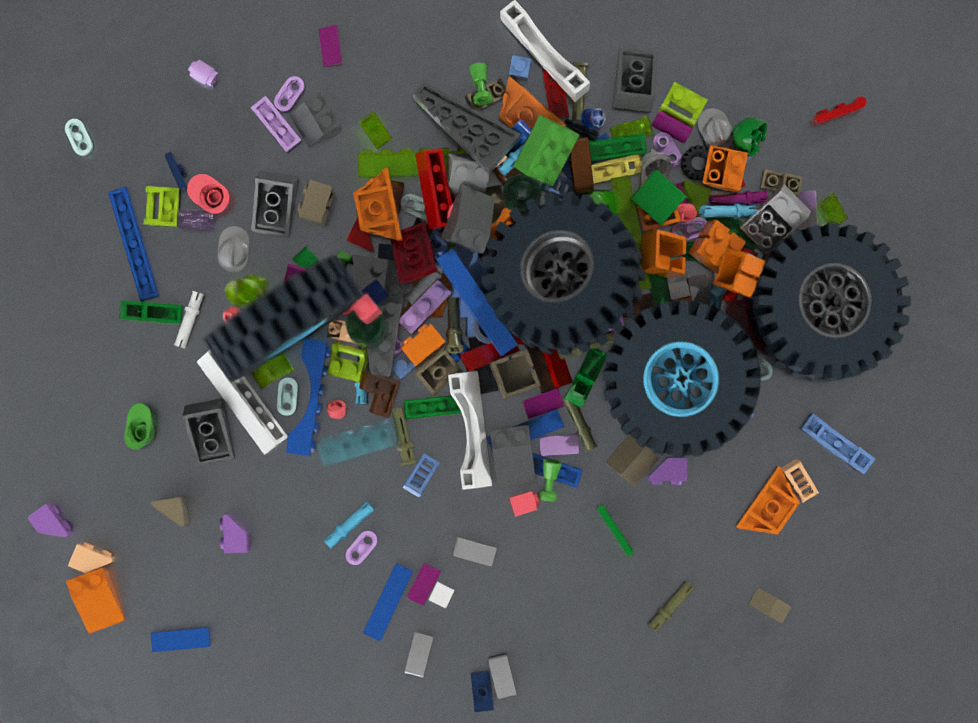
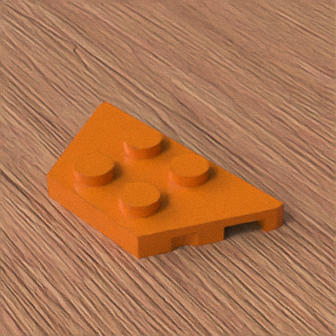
(521, 104)
(377, 207)
(771, 506)

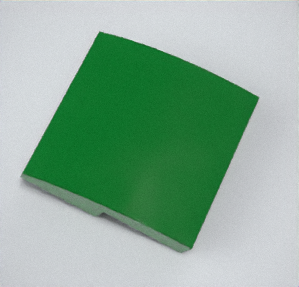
(658, 197)

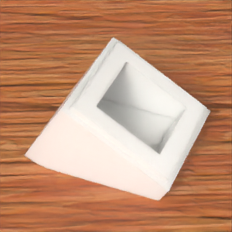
(441, 594)

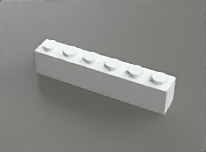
(245, 405)

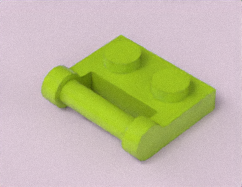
(685, 100)
(168, 206)
(347, 368)

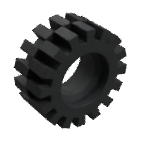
(687, 158)

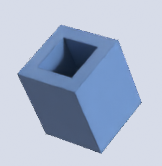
(520, 67)
(402, 365)

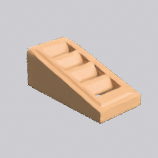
(787, 469)

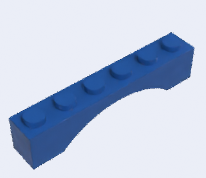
(301, 438)

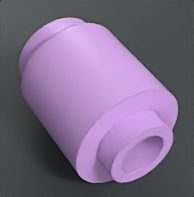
(203, 72)

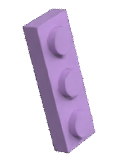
(276, 124)
(424, 307)

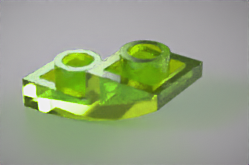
(637, 126)

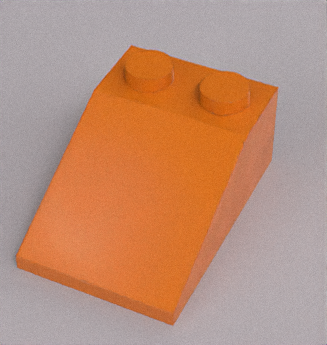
(96, 600)

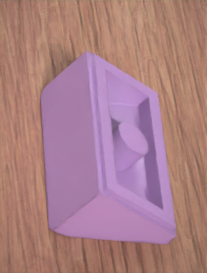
(809, 200)
(559, 445)

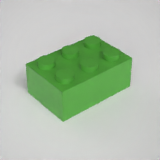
(546, 150)

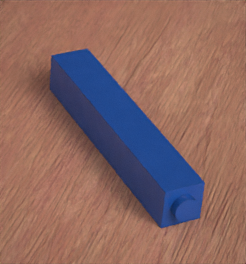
(475, 300)

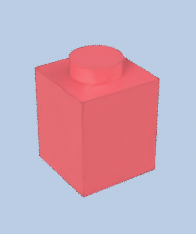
(366, 309)
(524, 503)

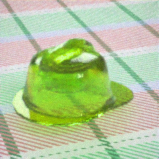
(245, 290)

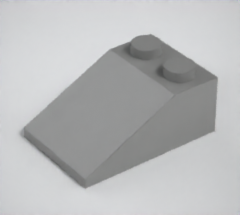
(465, 171)

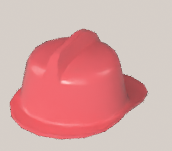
(208, 193)

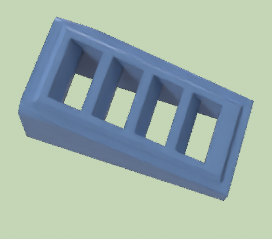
(545, 187)
(412, 489)

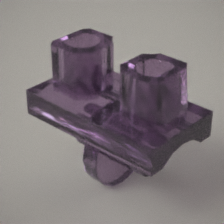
(195, 219)

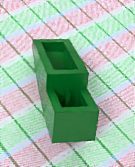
(150, 312)
(586, 377)

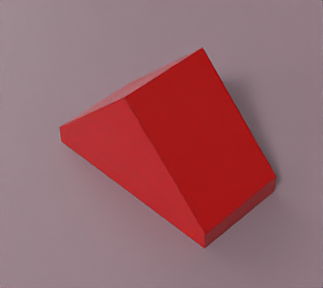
(360, 238)

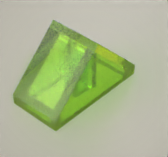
(375, 130)
(697, 194)
(832, 210)
(272, 371)

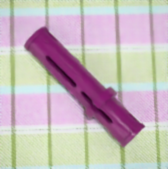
(738, 198)

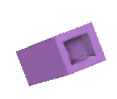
(669, 470)
(47, 521)
(235, 537)

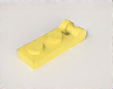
(616, 168)

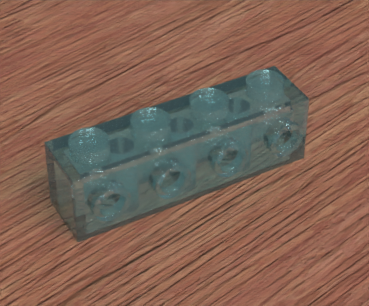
(356, 444)

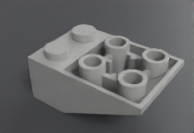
(775, 219)

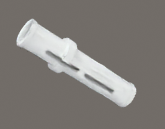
(189, 319)

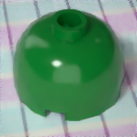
(749, 134)

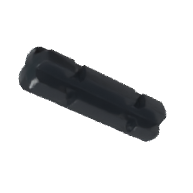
(582, 130)

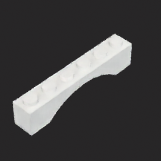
(524, 29)
(476, 467)

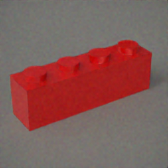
(434, 187)

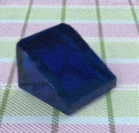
(375, 292)

